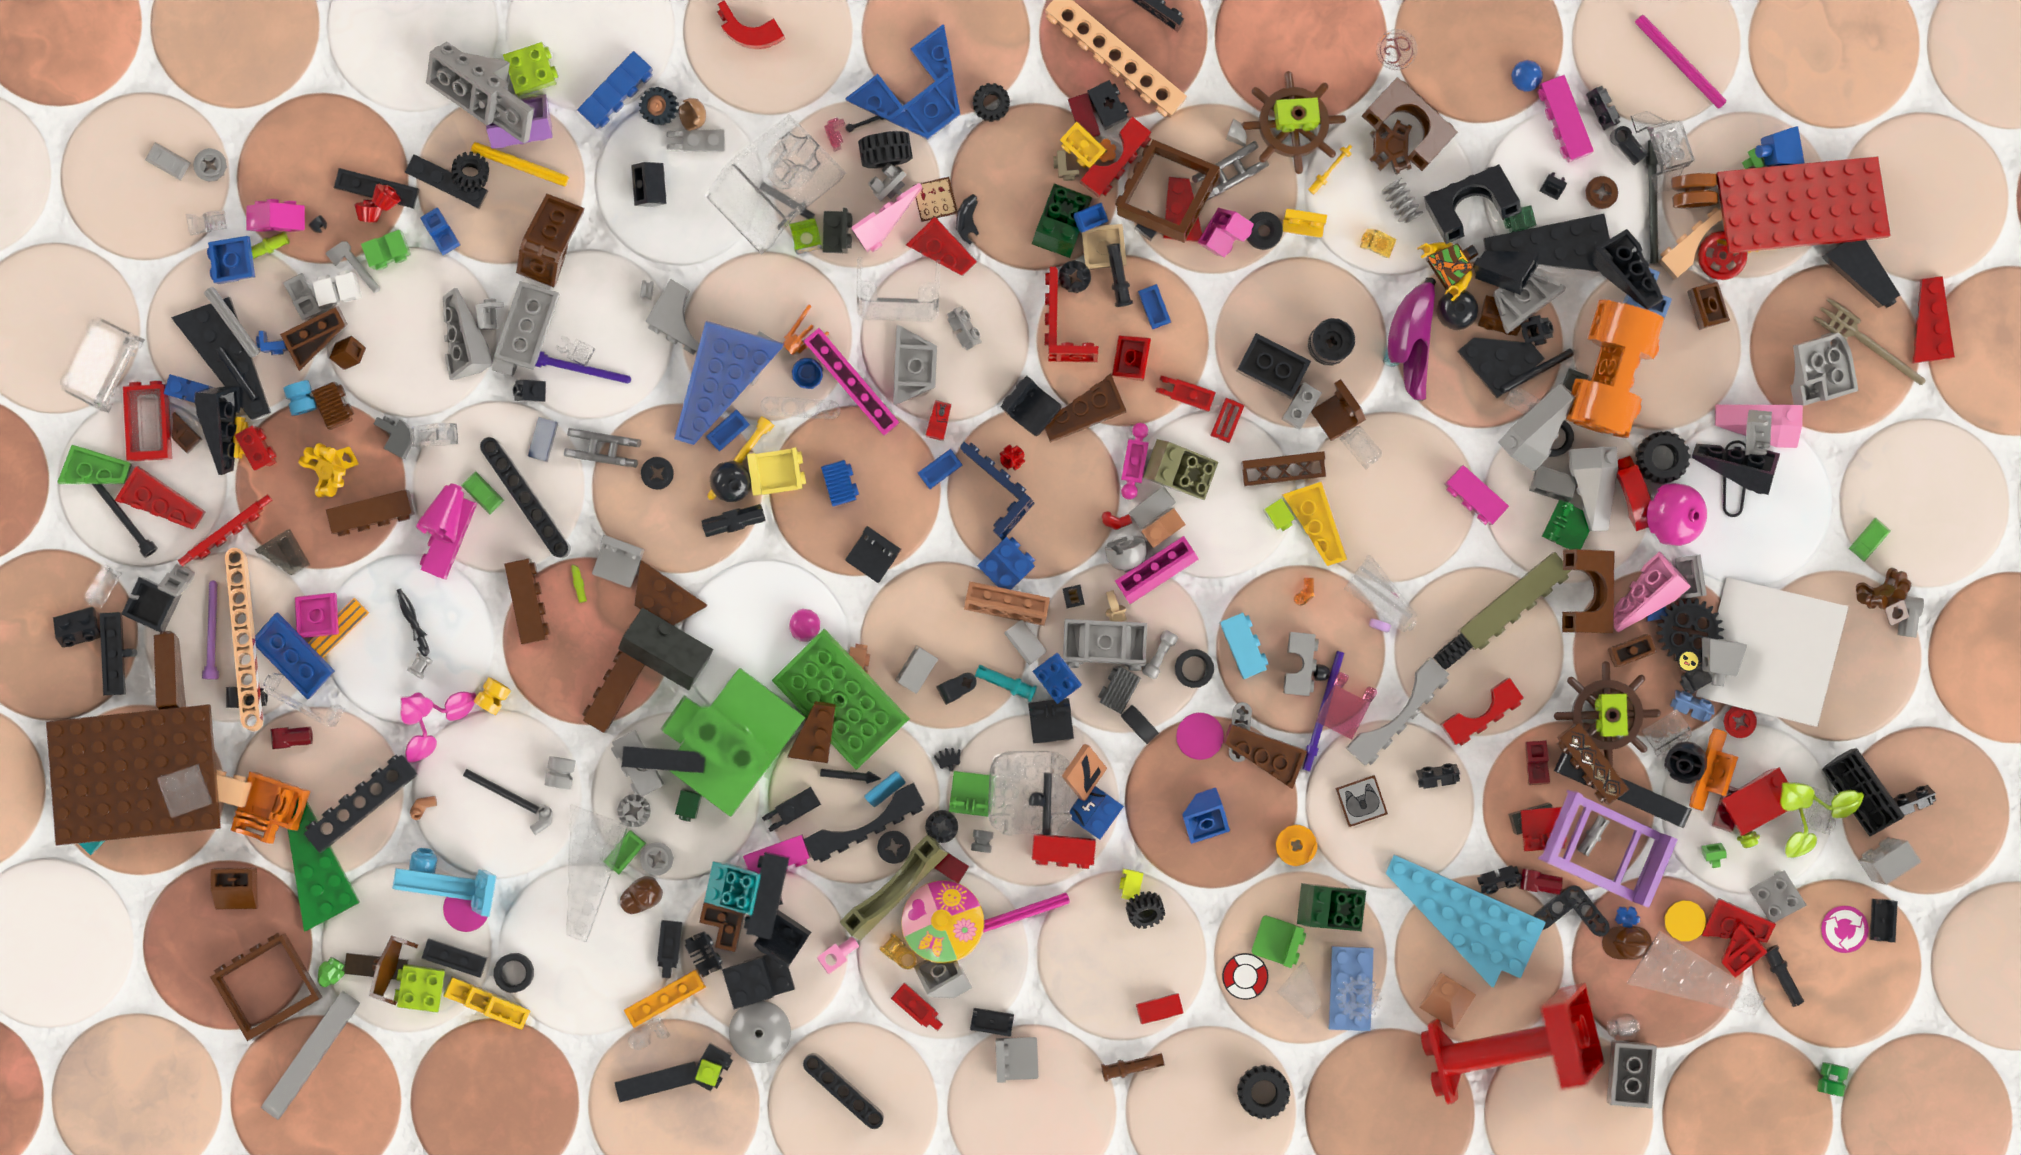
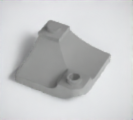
(1823, 370)

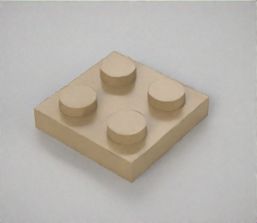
(1096, 242)

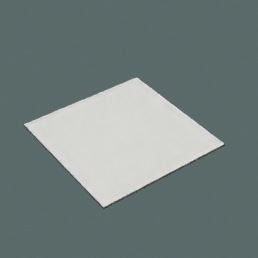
(1787, 652)

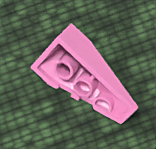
(875, 228)
(1785, 423)
(1653, 590)

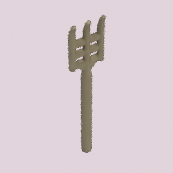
(1853, 331)

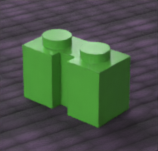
(386, 250)

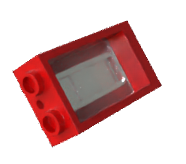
(147, 422)

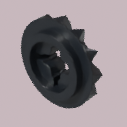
(1083, 274)
(647, 473)
(938, 817)
(888, 855)

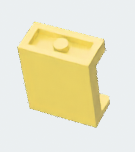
(776, 471)

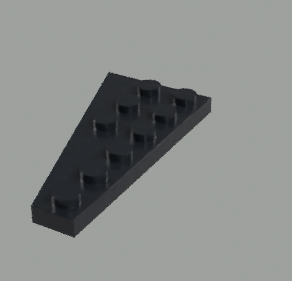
(209, 332)

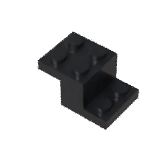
(757, 981)

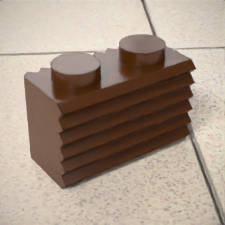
(332, 405)
(1632, 650)

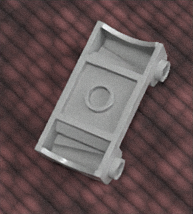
(1105, 643)

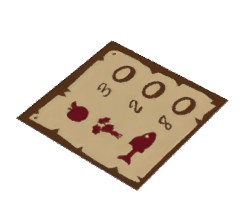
(936, 199)

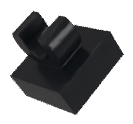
(1553, 186)

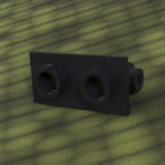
(1598, 99)
(1447, 773)
(1921, 796)
(1491, 883)

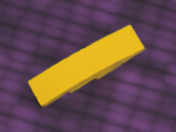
(486, 1003)

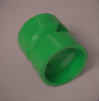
(1830, 1086)

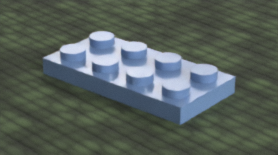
(1348, 963)

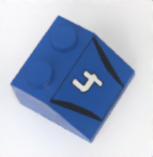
(1096, 812)

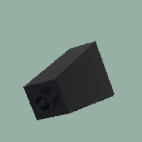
(1864, 271)

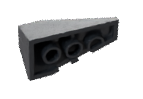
(1749, 471)

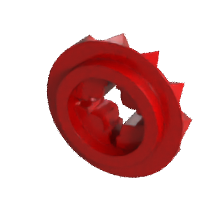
(1741, 731)

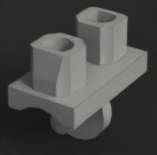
(891, 185)

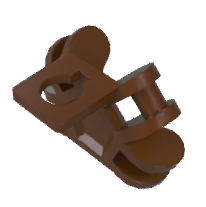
(1393, 145)
(1886, 595)

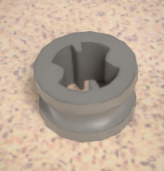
(647, 289)

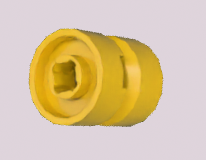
(491, 697)

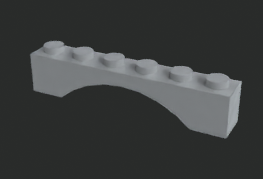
(1427, 679)

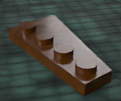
(1089, 409)

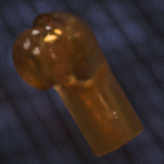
(1306, 594)

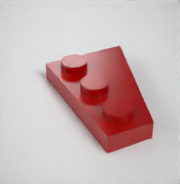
(939, 244)
(1726, 917)

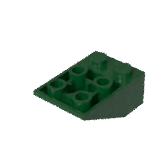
(1057, 226)
(1331, 907)

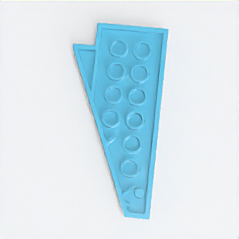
(1478, 926)

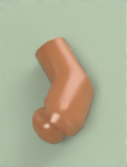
(420, 806)

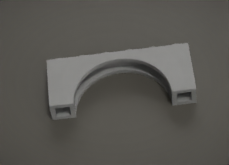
(670, 318)

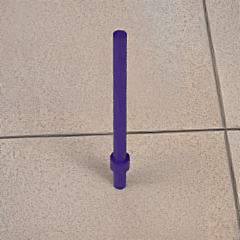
(1312, 749)

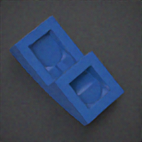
(440, 231)

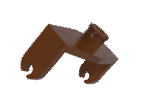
(386, 968)

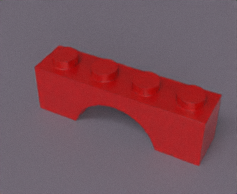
(1099, 178)
(1504, 696)

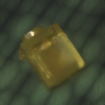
(1378, 242)

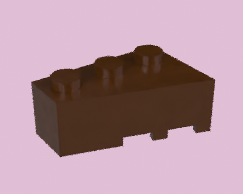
(313, 335)

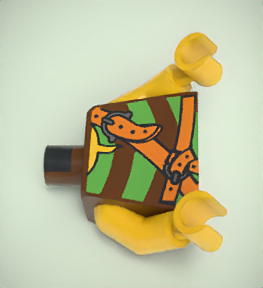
(1450, 265)

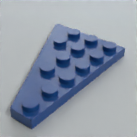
(722, 370)

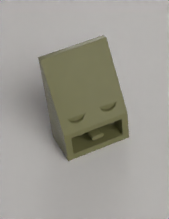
(1180, 469)

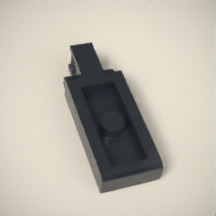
(669, 946)

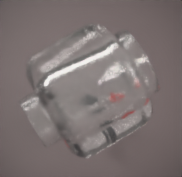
(1623, 1026)

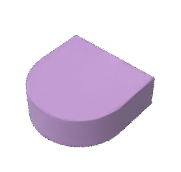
(1385, 627)

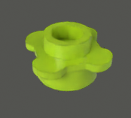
(1749, 839)

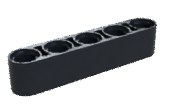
(854, 1093)

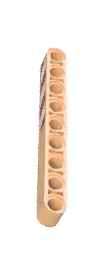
(238, 630)

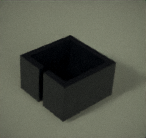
(152, 607)

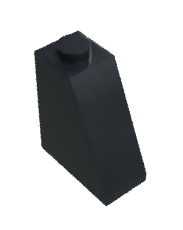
(1506, 269)

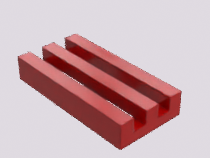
(1221, 436)

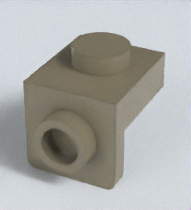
(1060, 163)

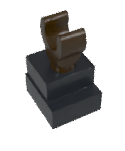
(1073, 596)

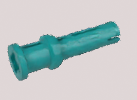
(1015, 687)

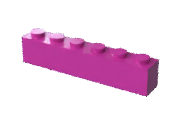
(851, 381)

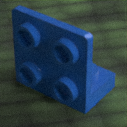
(1057, 678)

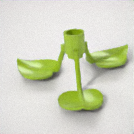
(1801, 796)

